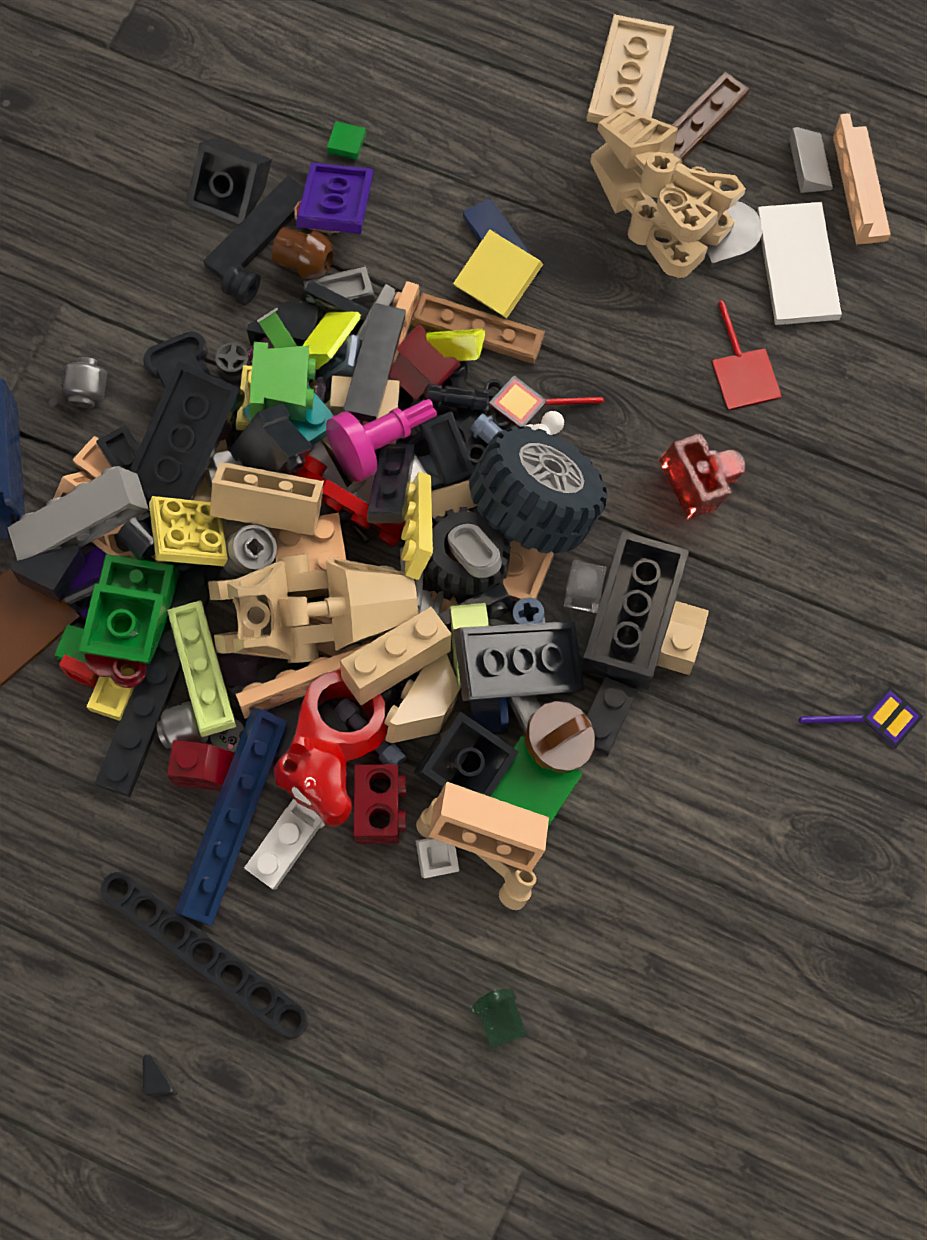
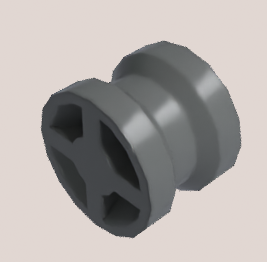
(227, 357)

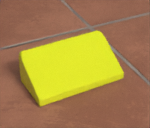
(330, 335)
(460, 344)

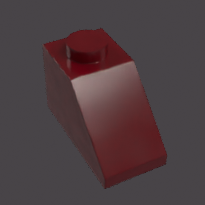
(198, 765)

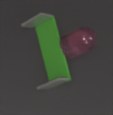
(276, 333)

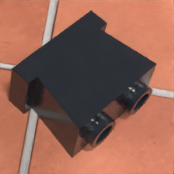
(272, 443)

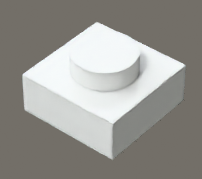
(436, 857)

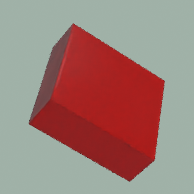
(78, 671)

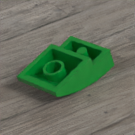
(129, 609)

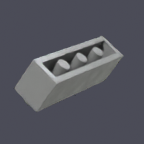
(80, 515)

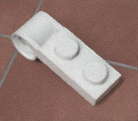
(284, 844)

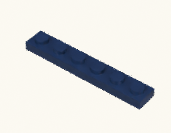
(231, 816)

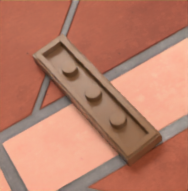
(500, 333)

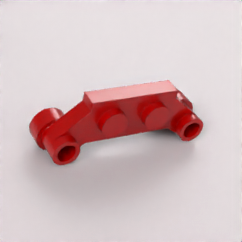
(338, 498)

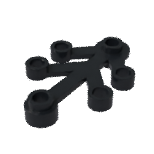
(466, 417)

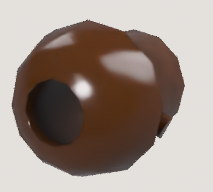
(303, 252)

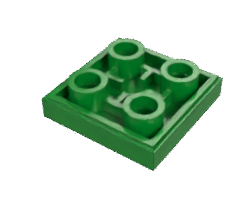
(533, 786)

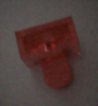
(700, 475)

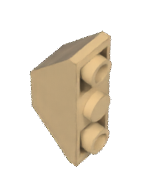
(425, 703)

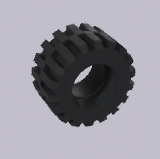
(452, 576)

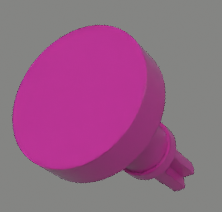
(356, 443)

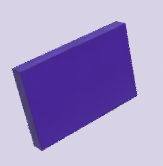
(335, 198)

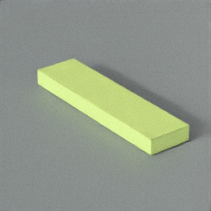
(201, 668)

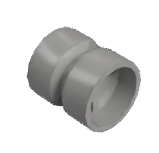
(242, 551)

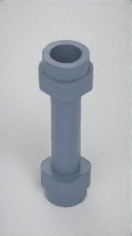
(349, 714)

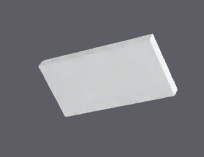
(799, 263)

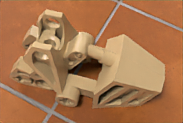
(641, 165)
(271, 624)

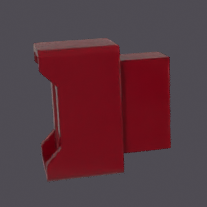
(421, 364)

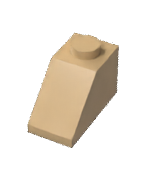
(682, 638)

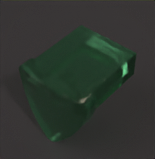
(500, 1017)

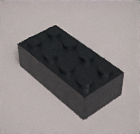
(635, 610)

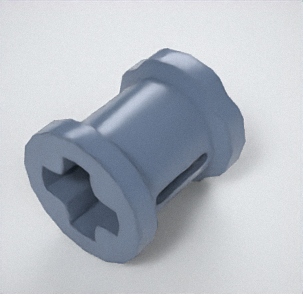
(526, 607)

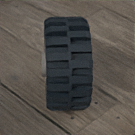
(537, 490)

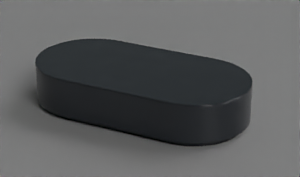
(172, 348)

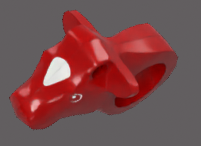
(317, 758)

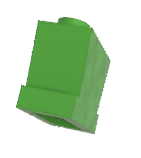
(282, 378)

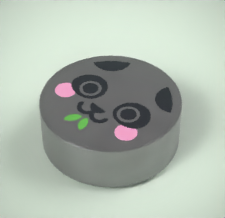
(228, 738)

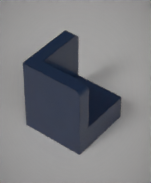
(491, 714)

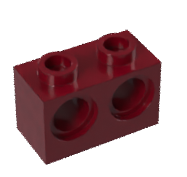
(370, 804)

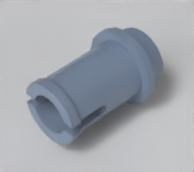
(485, 428)

